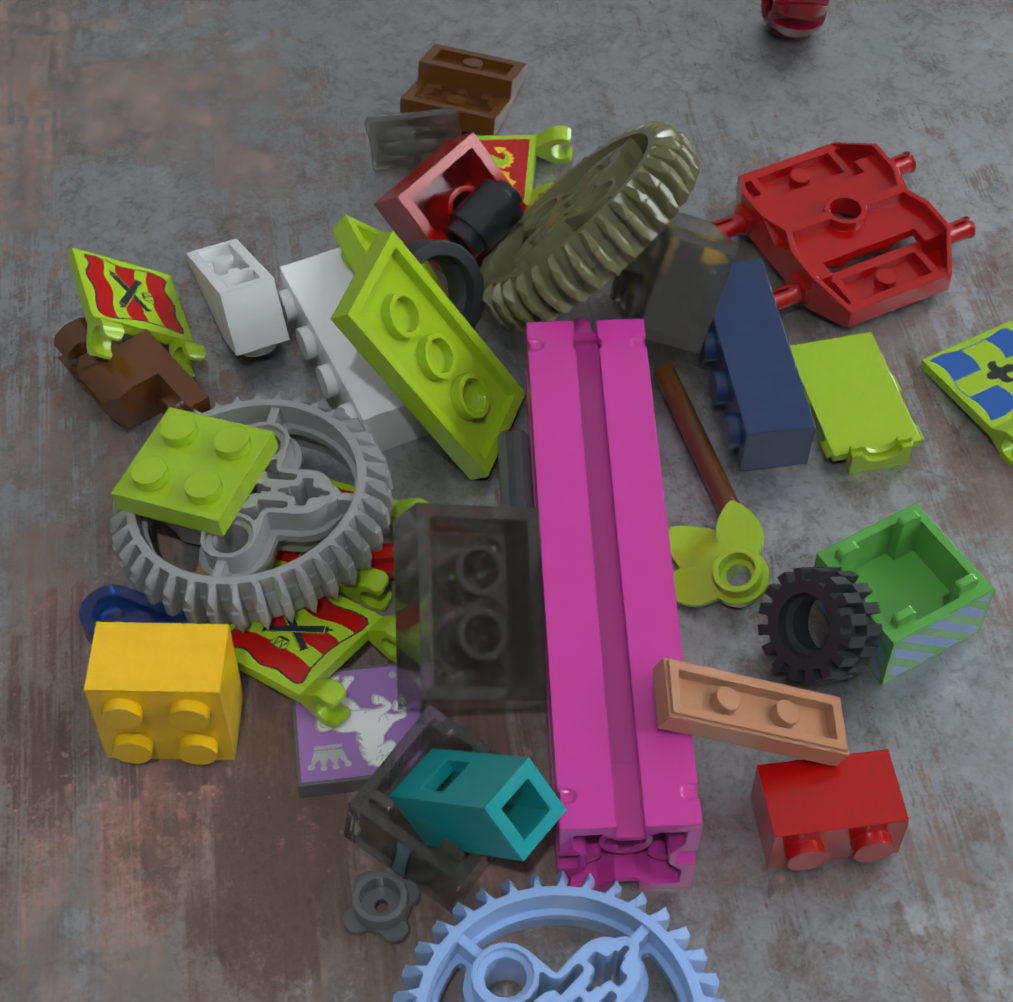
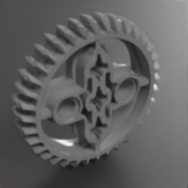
(284, 512)

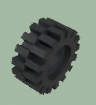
(848, 624)

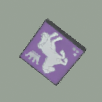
(350, 754)

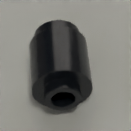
(485, 217)

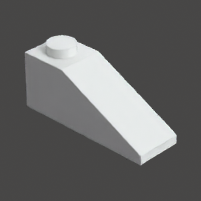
(240, 297)

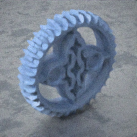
(621, 955)

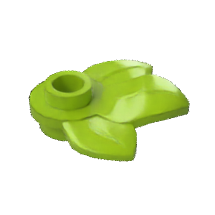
(712, 557)

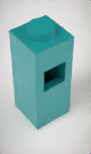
(479, 802)

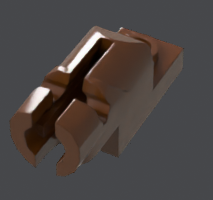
(135, 382)

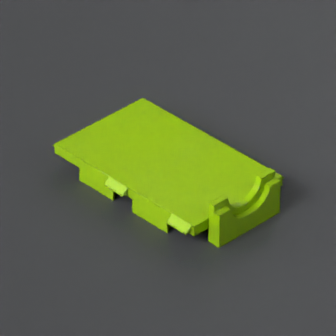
(856, 403)

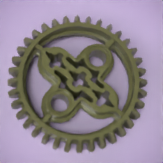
(589, 225)

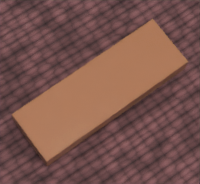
(749, 712)

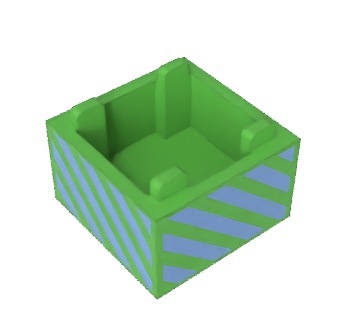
(922, 586)

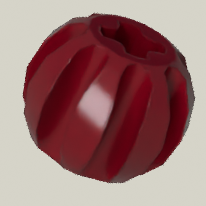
(794, 17)

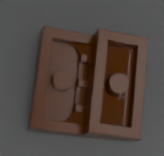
(472, 82)

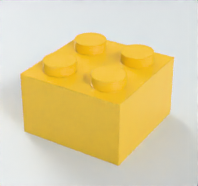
(165, 691)

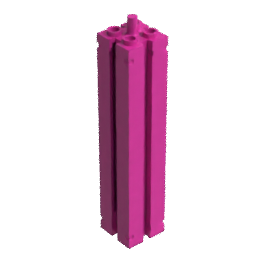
(607, 608)

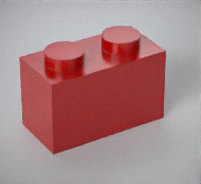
(827, 811)

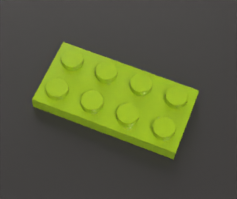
(428, 354)

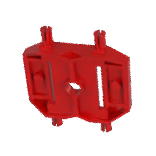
(793, 223)

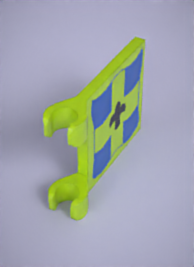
(981, 382)

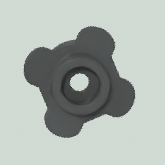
(379, 887)

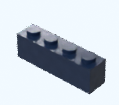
(756, 374)

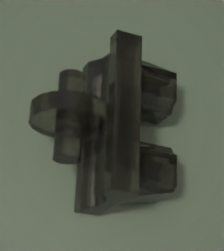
(409, 137)

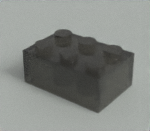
(469, 608)

